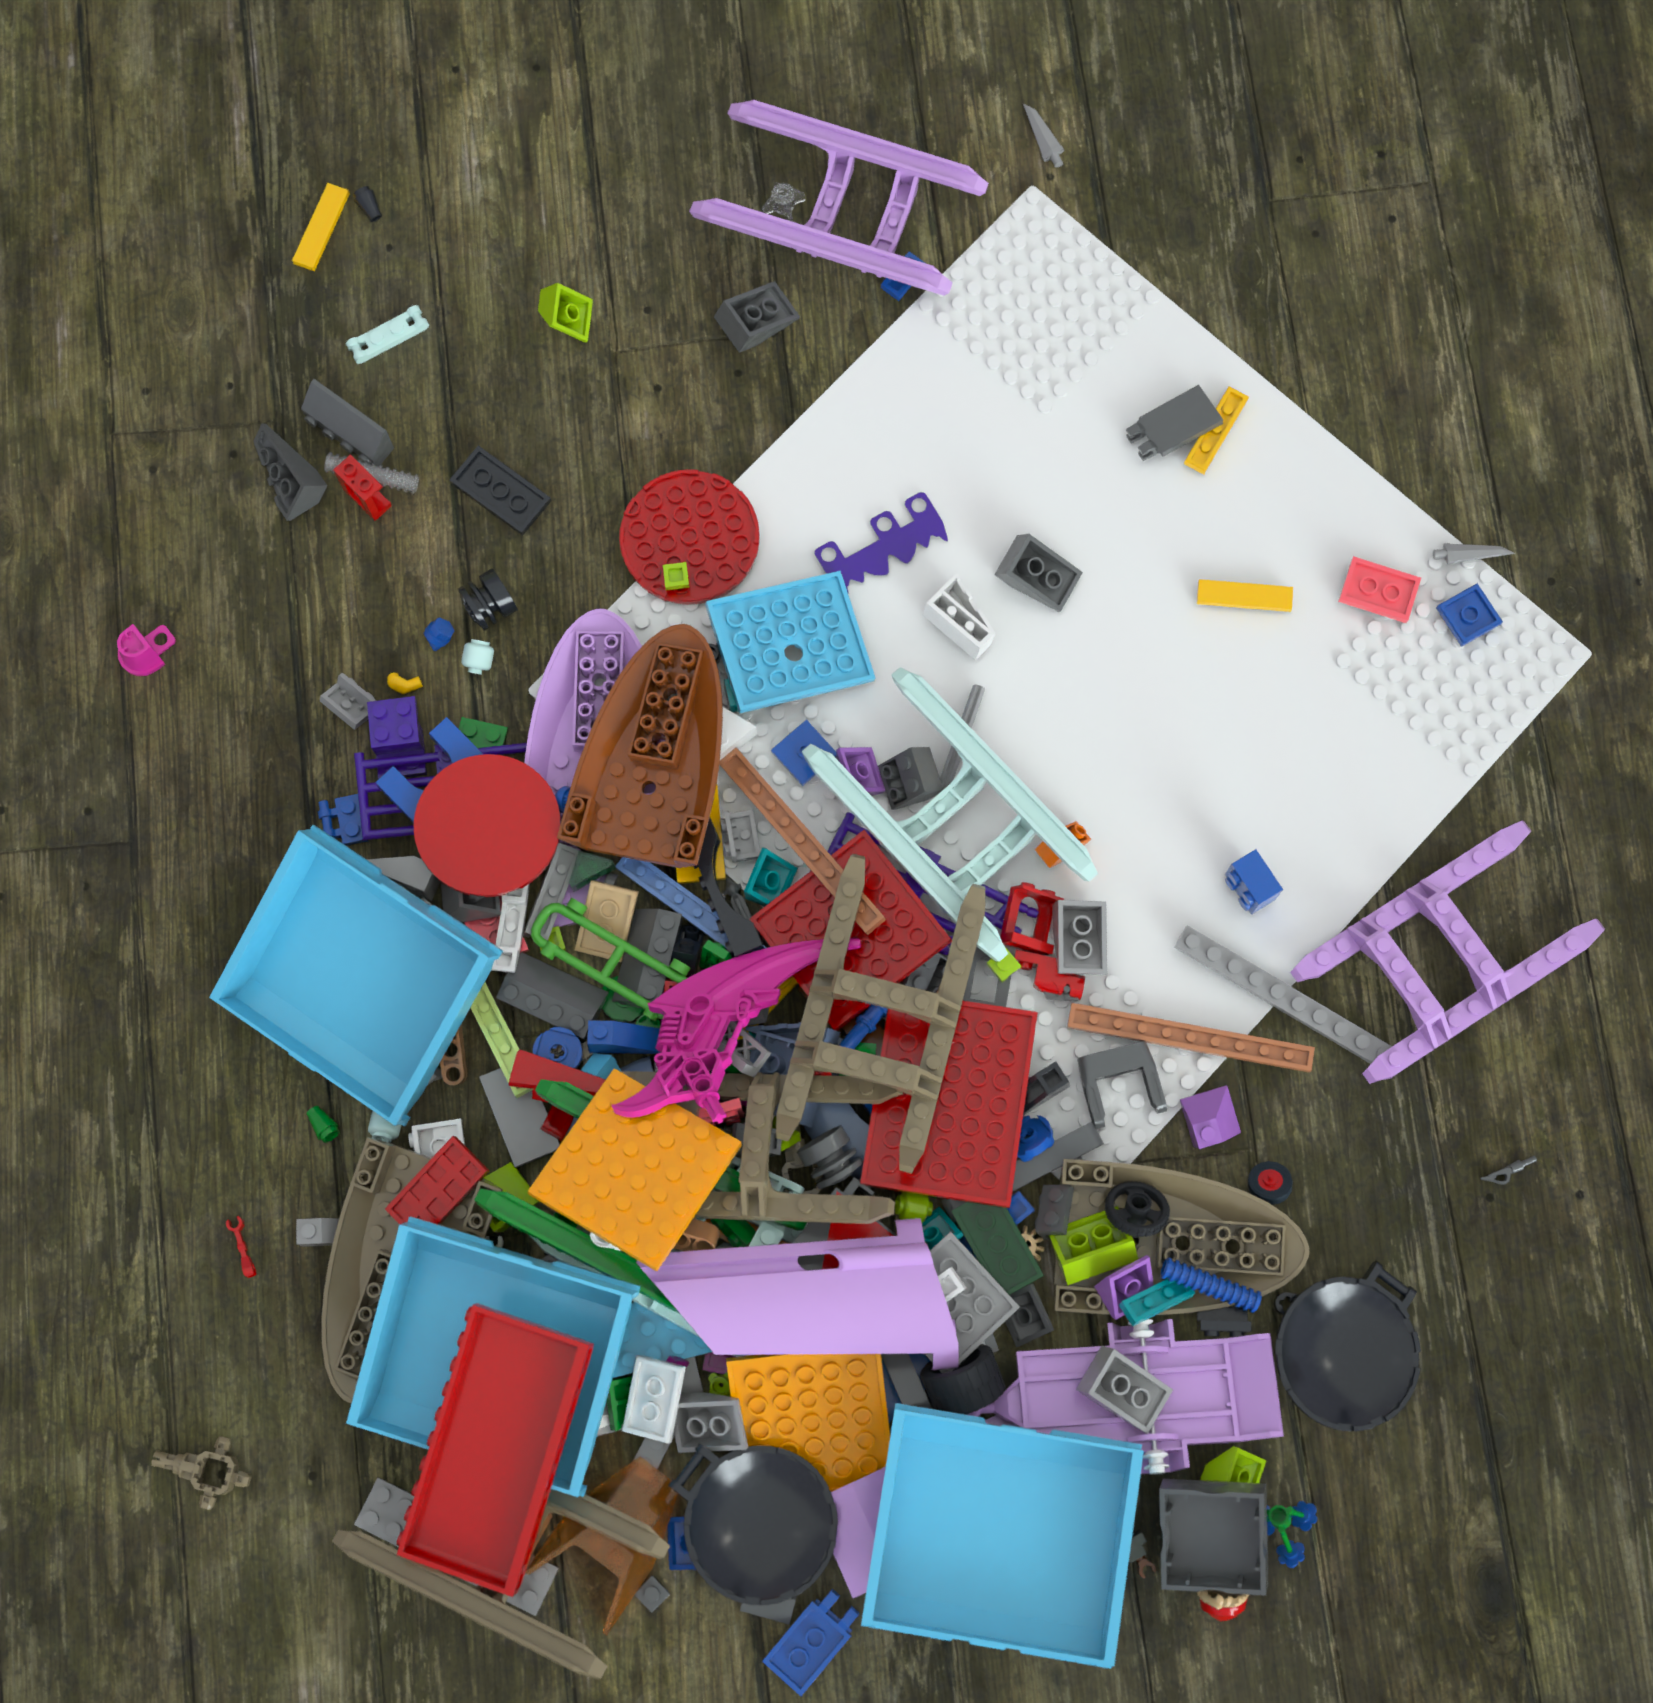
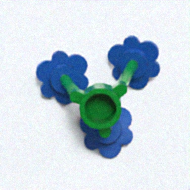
(1280, 1518)

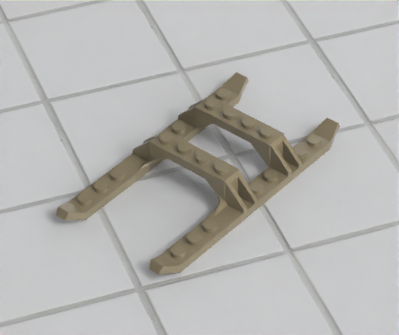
(937, 1008)
(757, 1196)
(488, 1606)

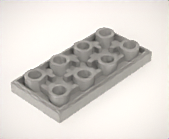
(518, 1120)

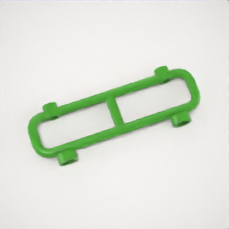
(574, 911)

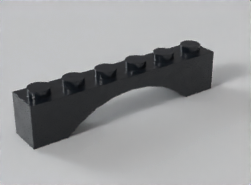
(740, 932)
(1044, 1086)

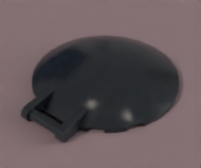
(1349, 1350)
(757, 1523)

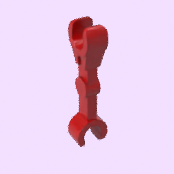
(247, 1265)

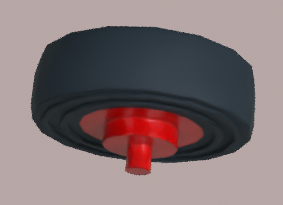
(1270, 1182)

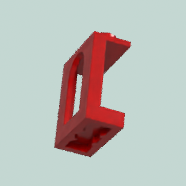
(362, 487)
(1045, 900)

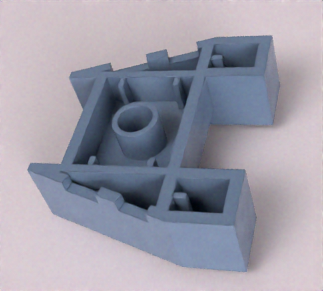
(781, 1041)

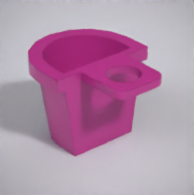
(140, 654)

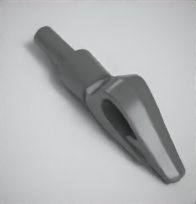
(1508, 1170)

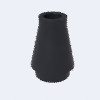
(367, 203)

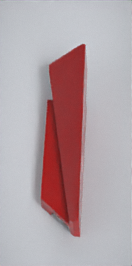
(531, 1068)

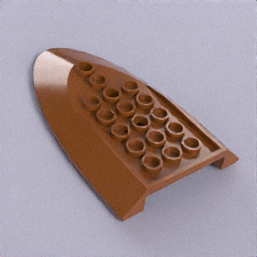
(620, 757)

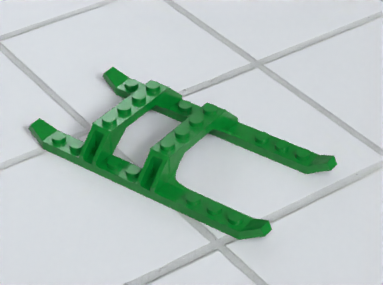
(562, 1232)

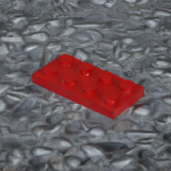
(439, 1185)

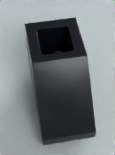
(689, 947)

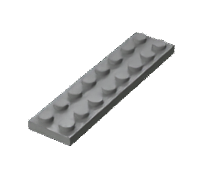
(384, 1518)

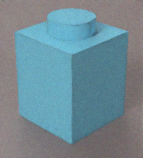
(600, 1065)

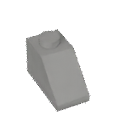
(316, 1231)

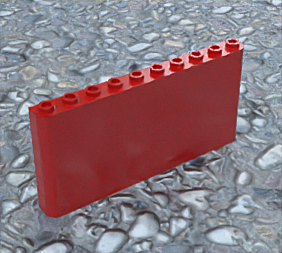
(494, 1449)

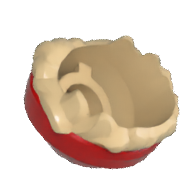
(1222, 1605)

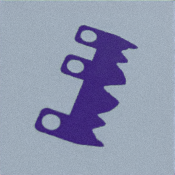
(896, 542)

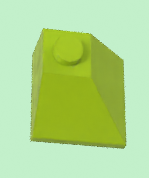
(566, 310)
(1234, 1466)

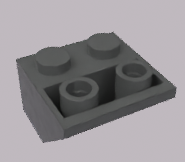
(910, 777)
(928, 975)

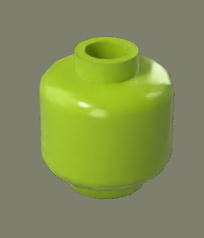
(913, 1206)

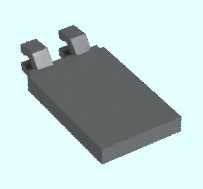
(1175, 423)

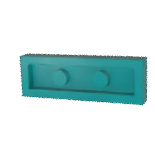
(1154, 1301)

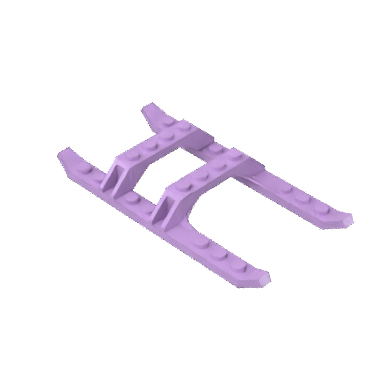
(843, 148)
(1491, 983)

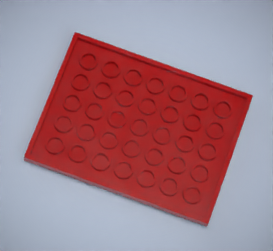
(977, 1111)

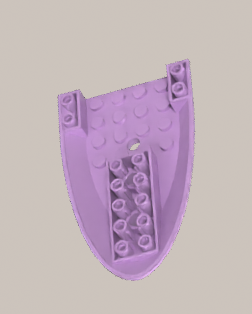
(568, 700)

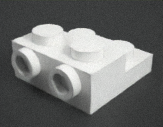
(431, 1137)

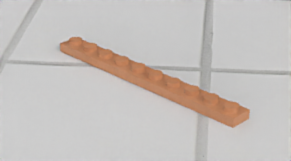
(795, 833)
(1191, 1037)

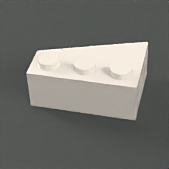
(959, 618)
(735, 732)

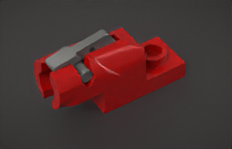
(1048, 980)

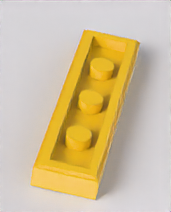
(321, 227)
(1209, 443)
(1244, 595)

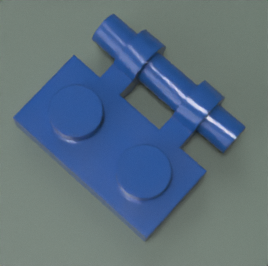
(348, 816)

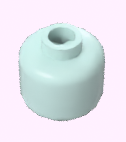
(477, 656)
(382, 1129)

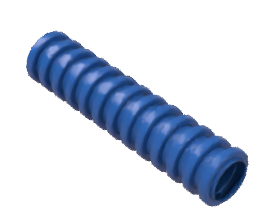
(1211, 1285)

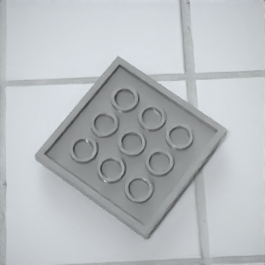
(977, 1308)

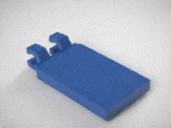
(810, 1643)

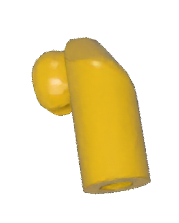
(401, 685)

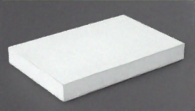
(653, 1399)

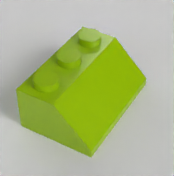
(1092, 1248)

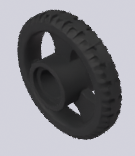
(1137, 1209)

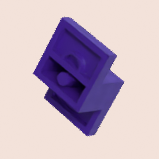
(396, 733)

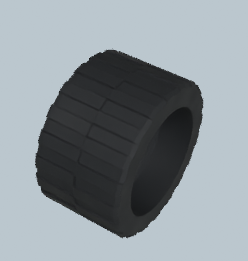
(966, 1388)

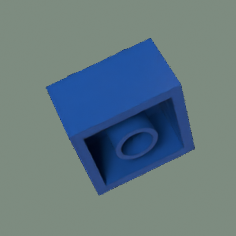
(1253, 882)

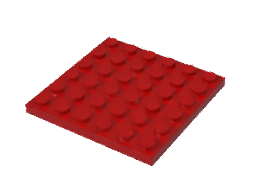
(888, 953)

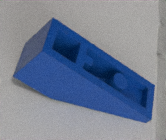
(621, 1038)

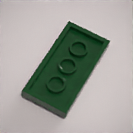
(998, 1245)

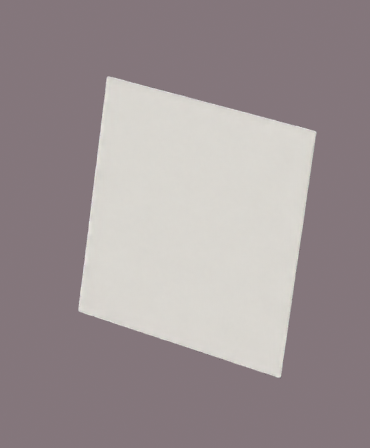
(1134, 707)

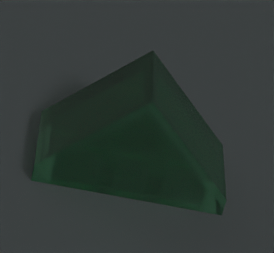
(589, 868)

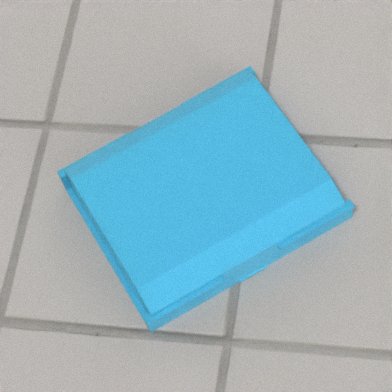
(354, 974)
(423, 1310)
(1003, 1536)

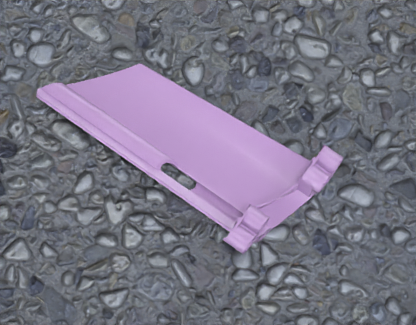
(765, 1303)

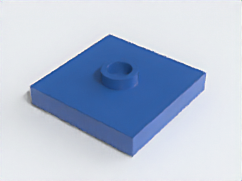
(1469, 615)
(791, 747)

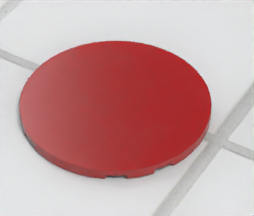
(692, 521)
(487, 825)

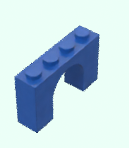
(402, 792)

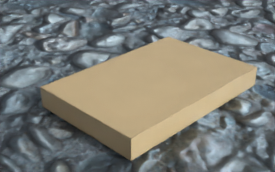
(611, 909)

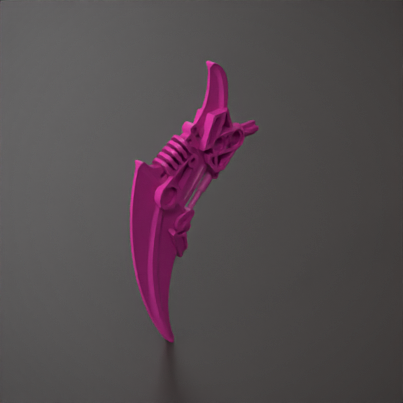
(698, 1017)

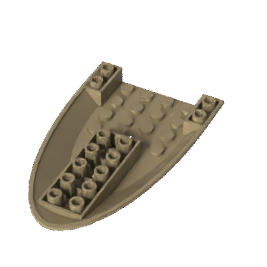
(1203, 1211)
(364, 1251)

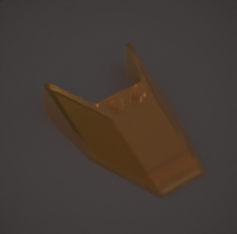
(637, 1492)

